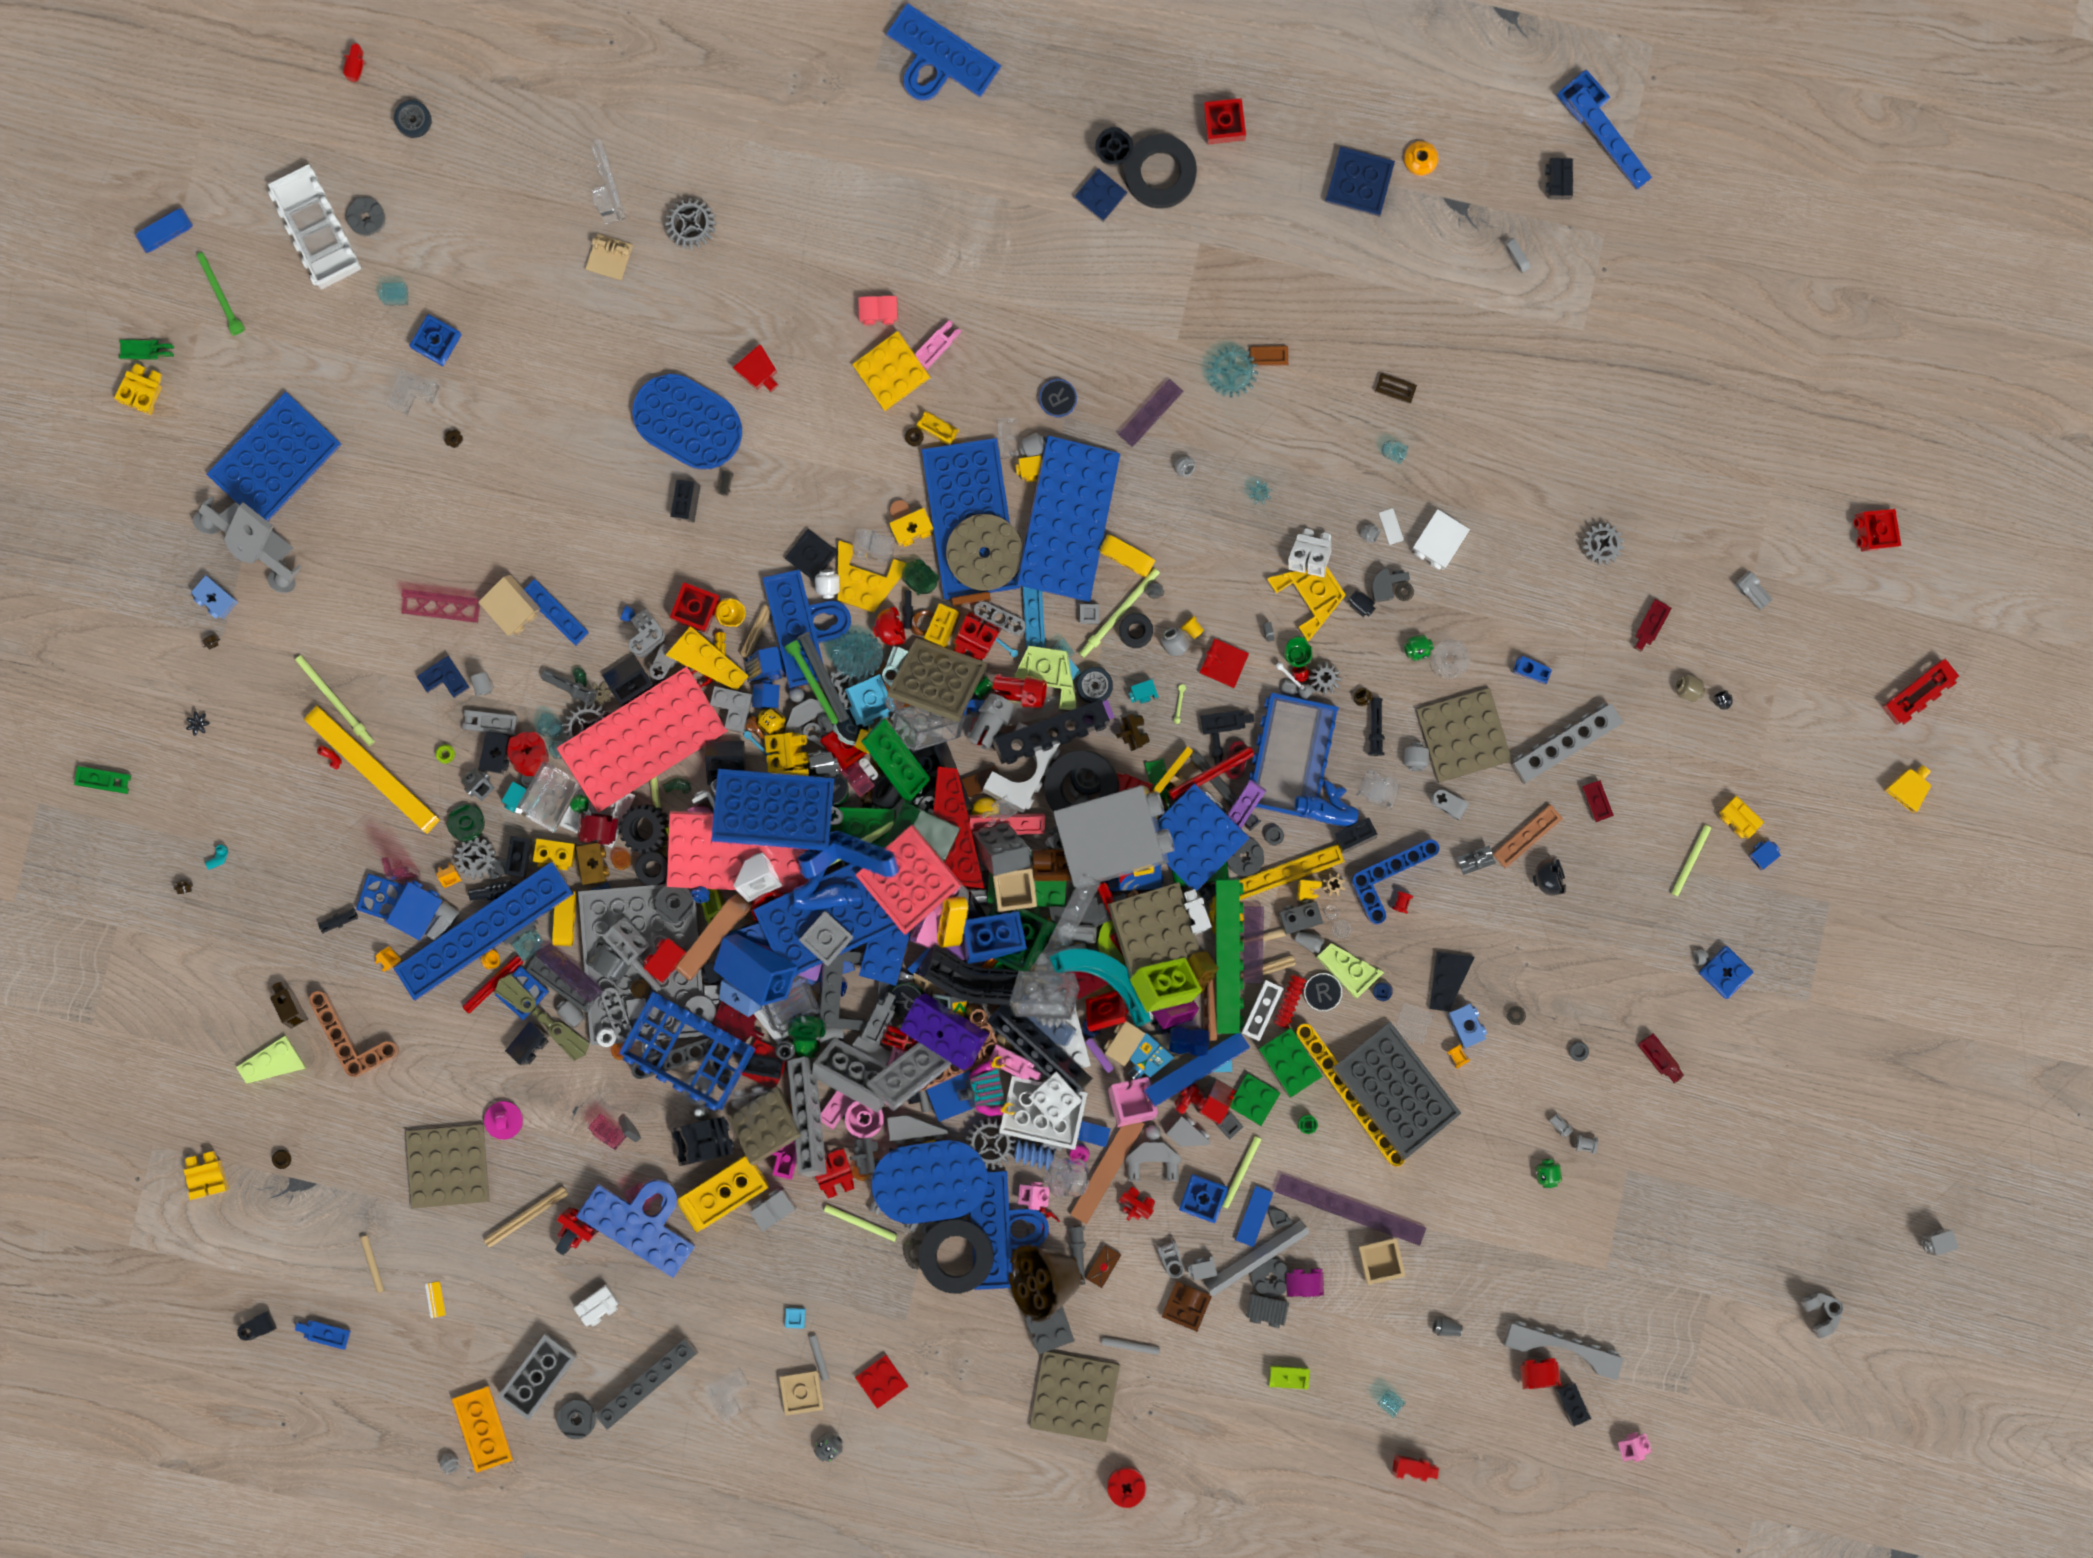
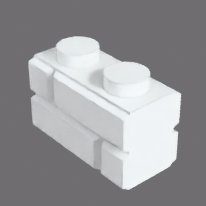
(597, 1305)

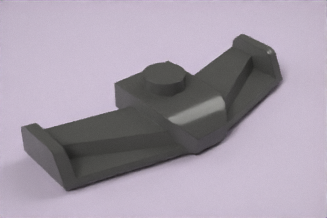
(1095, 914)

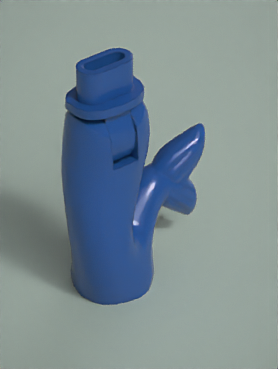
(1331, 813)
(828, 897)

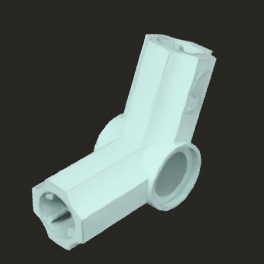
(894, 663)

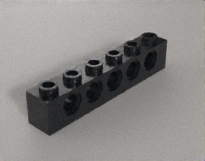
(1095, 711)
(1038, 1048)

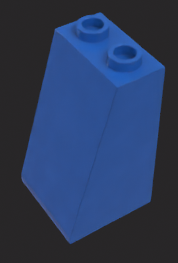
(755, 970)

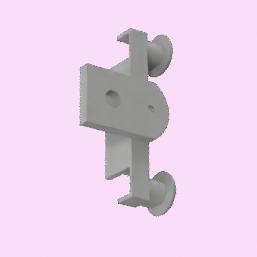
(250, 539)

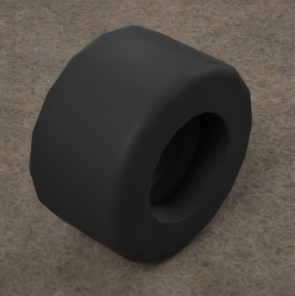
(1140, 619)
(640, 869)

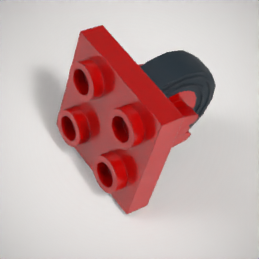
(576, 1229)

